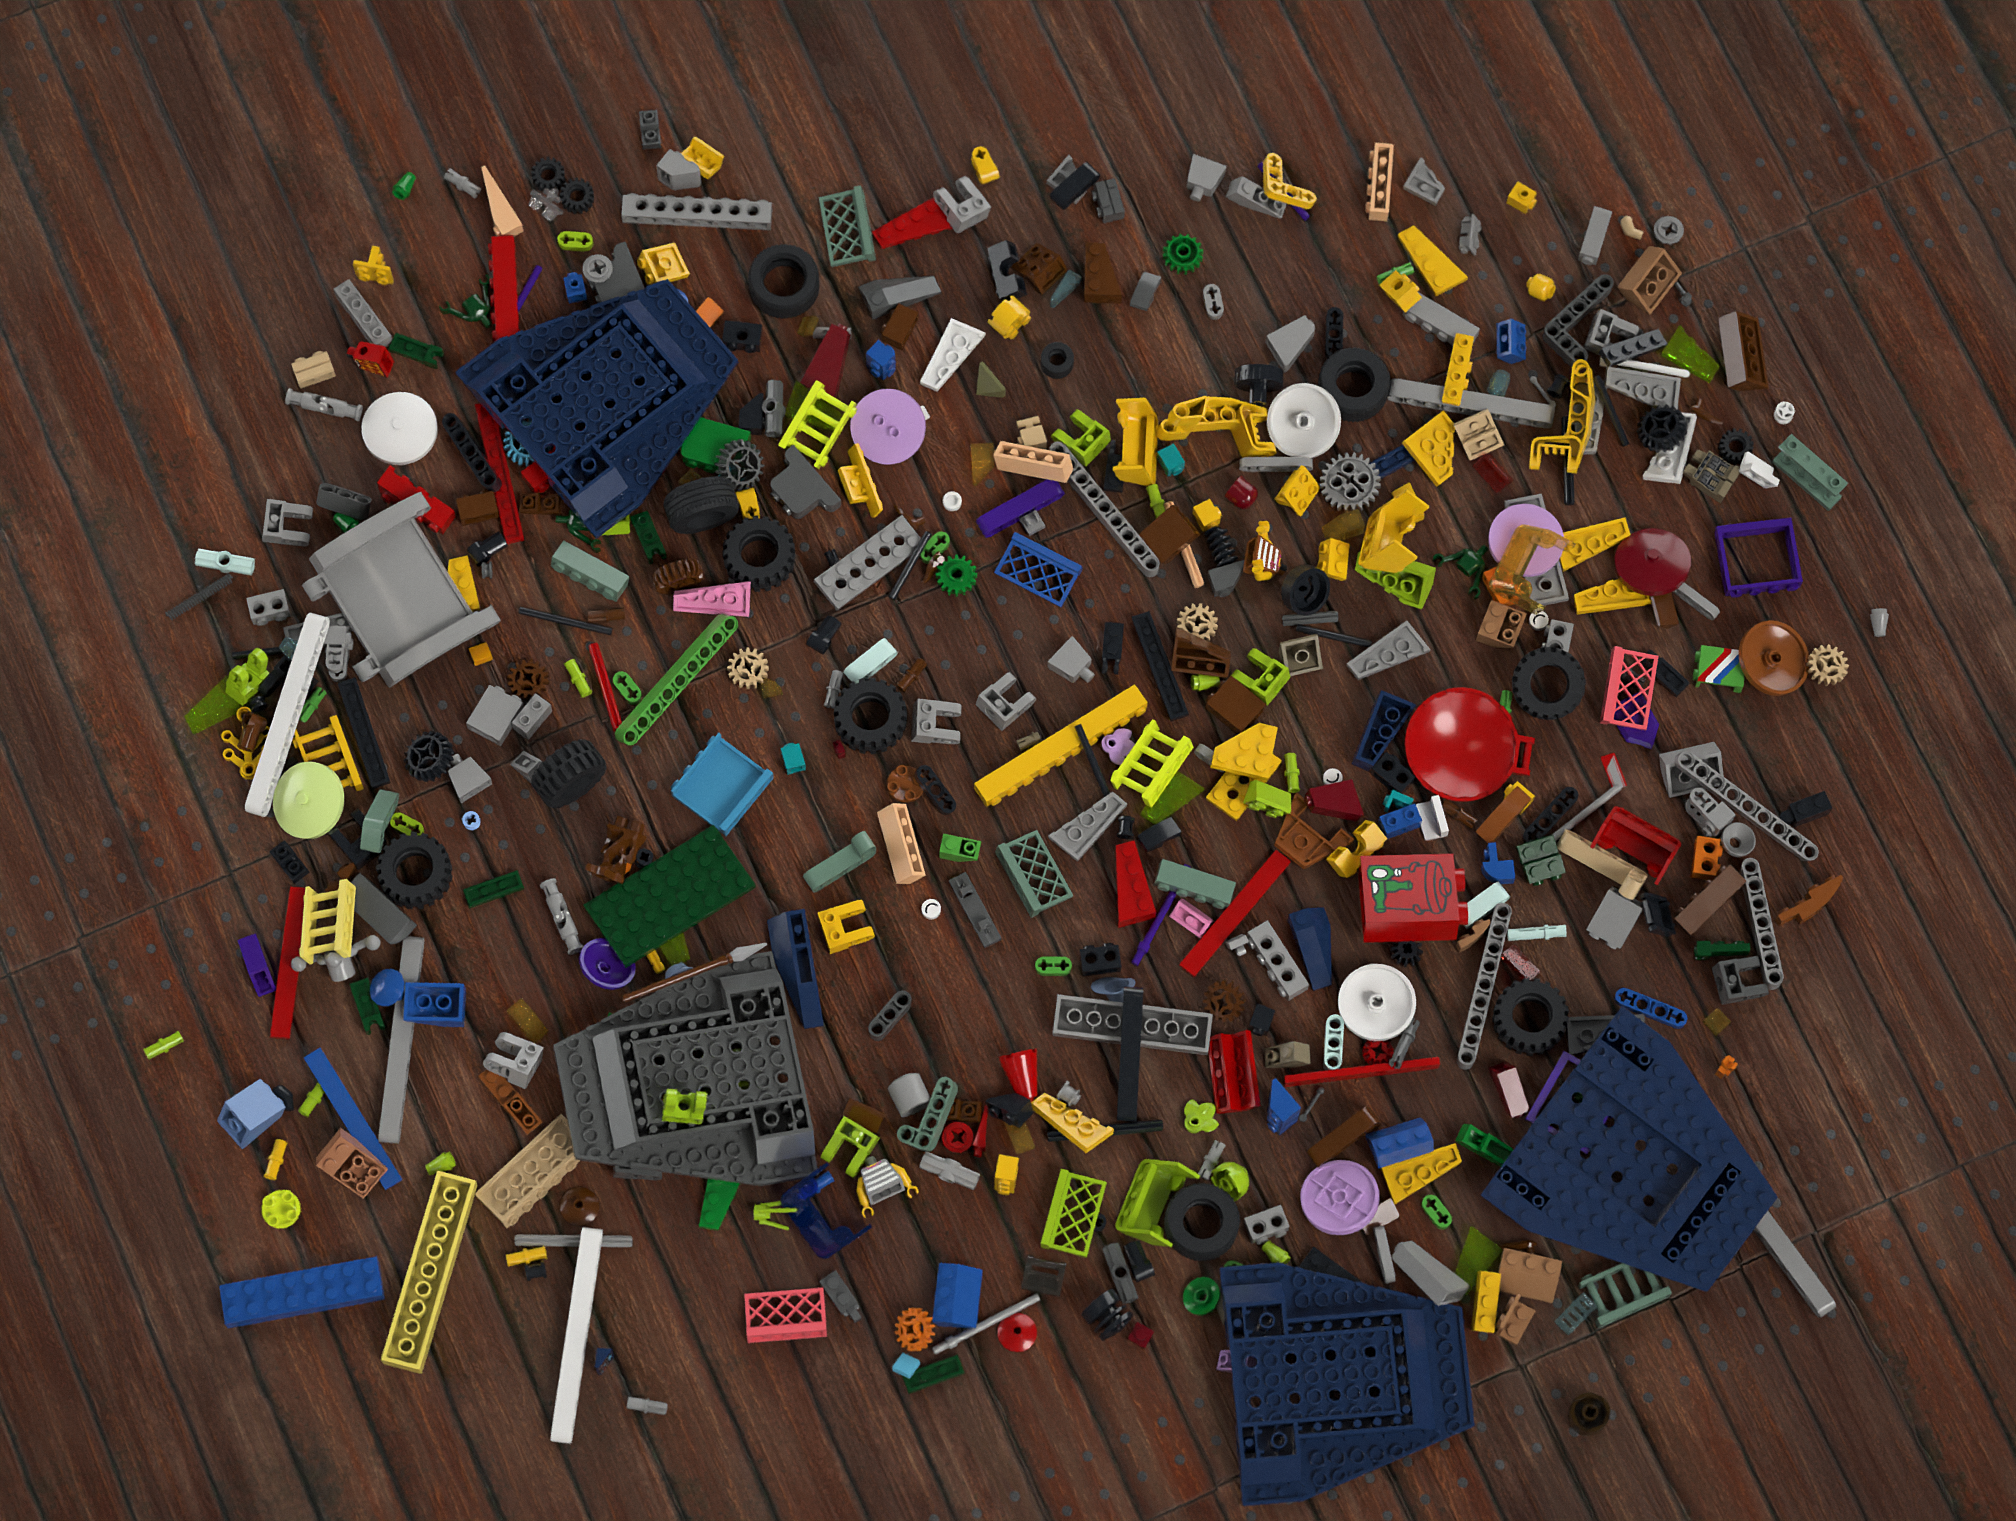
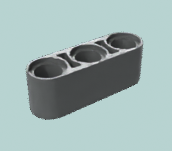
(343, 501)
(886, 1024)

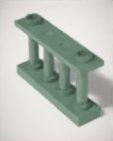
(1810, 472)
(1623, 1309)

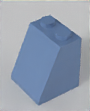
(250, 1113)

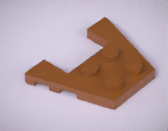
(1302, 842)

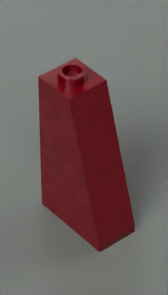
(829, 360)

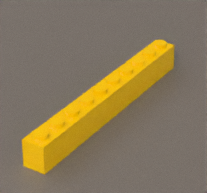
(1060, 746)

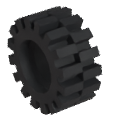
(548, 165)
(577, 186)
(1734, 435)

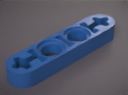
(1650, 1010)

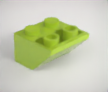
(1268, 799)

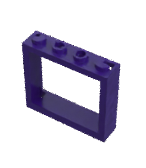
(1755, 528)
(1546, 1090)

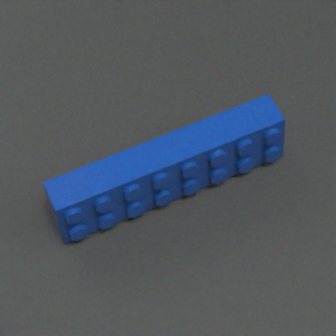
(302, 1292)

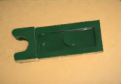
(415, 350)
(648, 536)
(1704, 949)
(366, 1006)

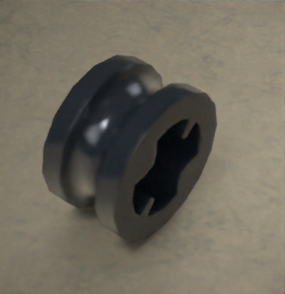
(258, 704)
(1102, 1226)

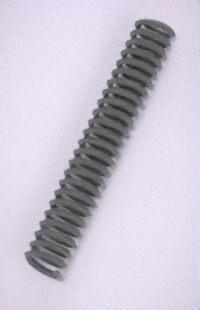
(199, 595)

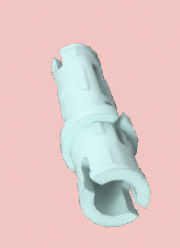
(1536, 932)

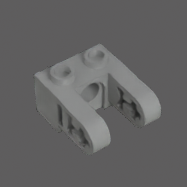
(966, 213)
(1600, 329)
(274, 520)
(337, 650)
(997, 707)
(924, 721)
(1712, 817)
(525, 1064)

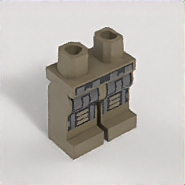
(1712, 476)

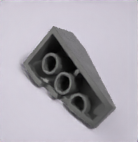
(885, 294)

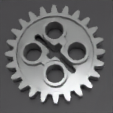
(1339, 494)

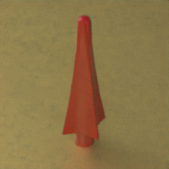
(980, 1140)

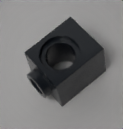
(1261, 1020)

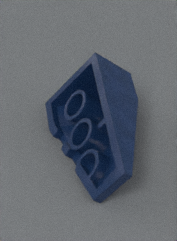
(1313, 939)

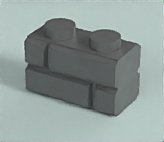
(1108, 200)

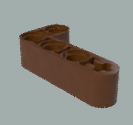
(1343, 1136)

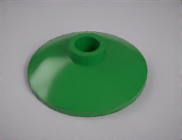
(1196, 1291)

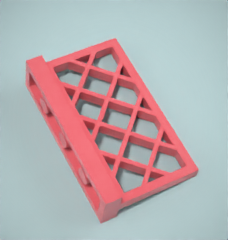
(1612, 686)
(785, 1331)

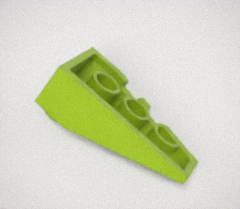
(1409, 585)

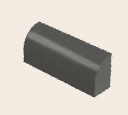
(380, 911)

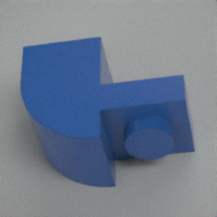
(1497, 870)

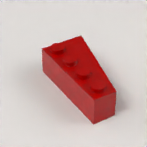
(397, 488)
(1133, 893)

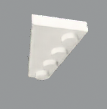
(951, 351)
(1670, 465)

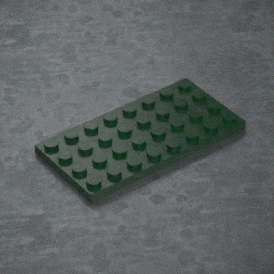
(669, 896)

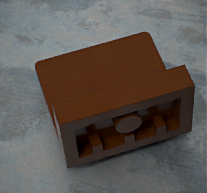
(1041, 267)

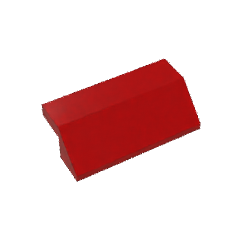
(1233, 1072)

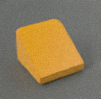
(480, 654)

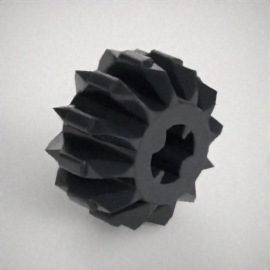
(1398, 949)

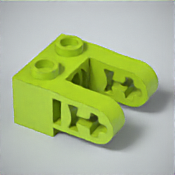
(1090, 444)
(246, 679)
(1271, 680)
(696, 1106)
(856, 1135)

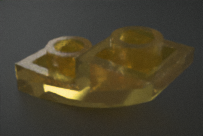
(1020, 1138)

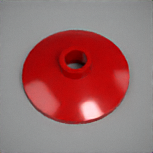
(1017, 1342)

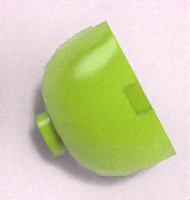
(1231, 1178)

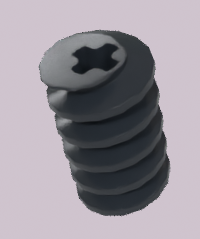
(1220, 547)

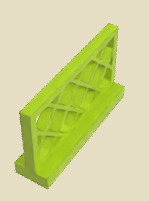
(1056, 1210)

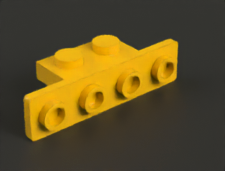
(1457, 370)
(858, 482)

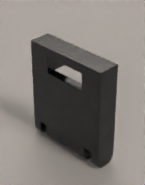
(1658, 914)

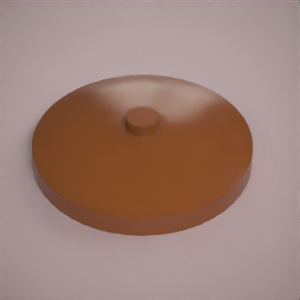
(1773, 658)

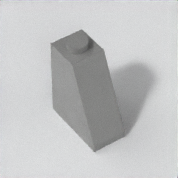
(1594, 236)
(1290, 341)

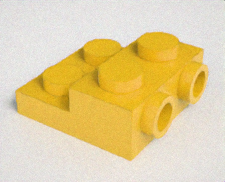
(662, 264)

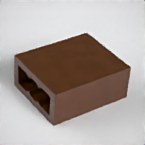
(1169, 534)
(1235, 705)

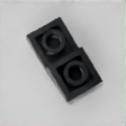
(1158, 834)
(289, 862)

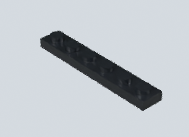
(1159, 666)
(364, 733)

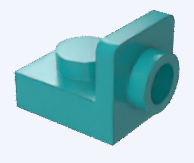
(1399, 799)

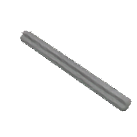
(570, 1240)

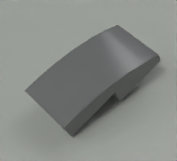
(650, 129)
(1145, 290)

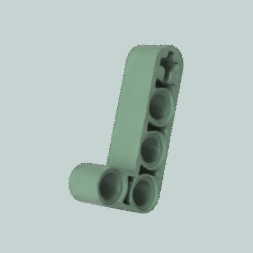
(378, 820)
(841, 863)
(931, 1113)

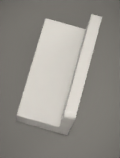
(1758, 471)
(1433, 819)

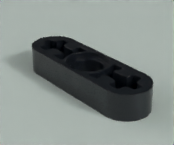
(1329, 321)
(936, 781)

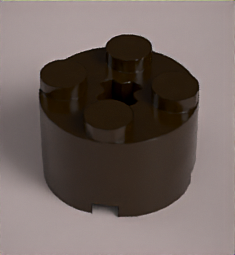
(1592, 1403)

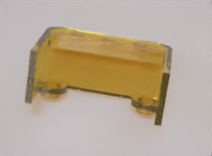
(1508, 575)

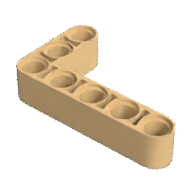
(1604, 862)

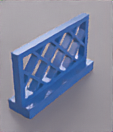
(1046, 555)

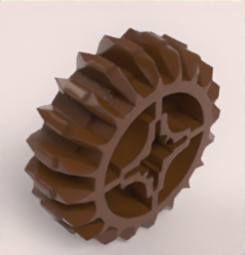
(677, 576)

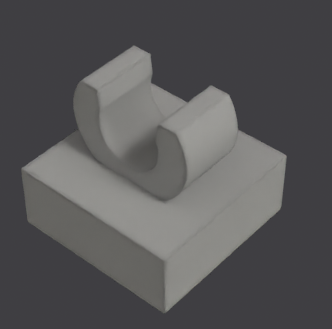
(1032, 523)
(1237, 944)

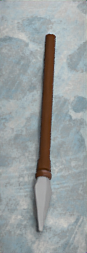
(737, 954)

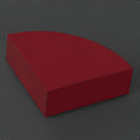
(839, 749)

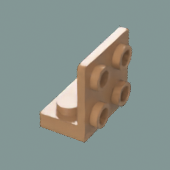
(1515, 1322)

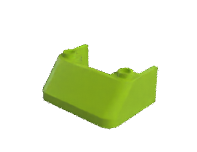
(1148, 1198)

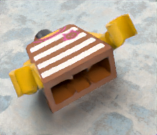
(1262, 557)

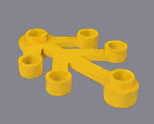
(249, 763)

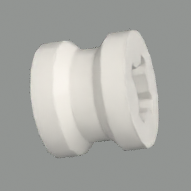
(1786, 409)

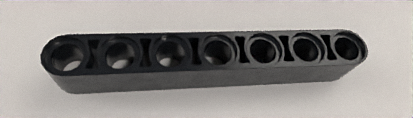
(1130, 1054)

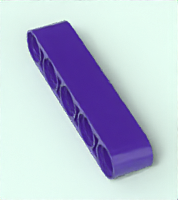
(1019, 506)

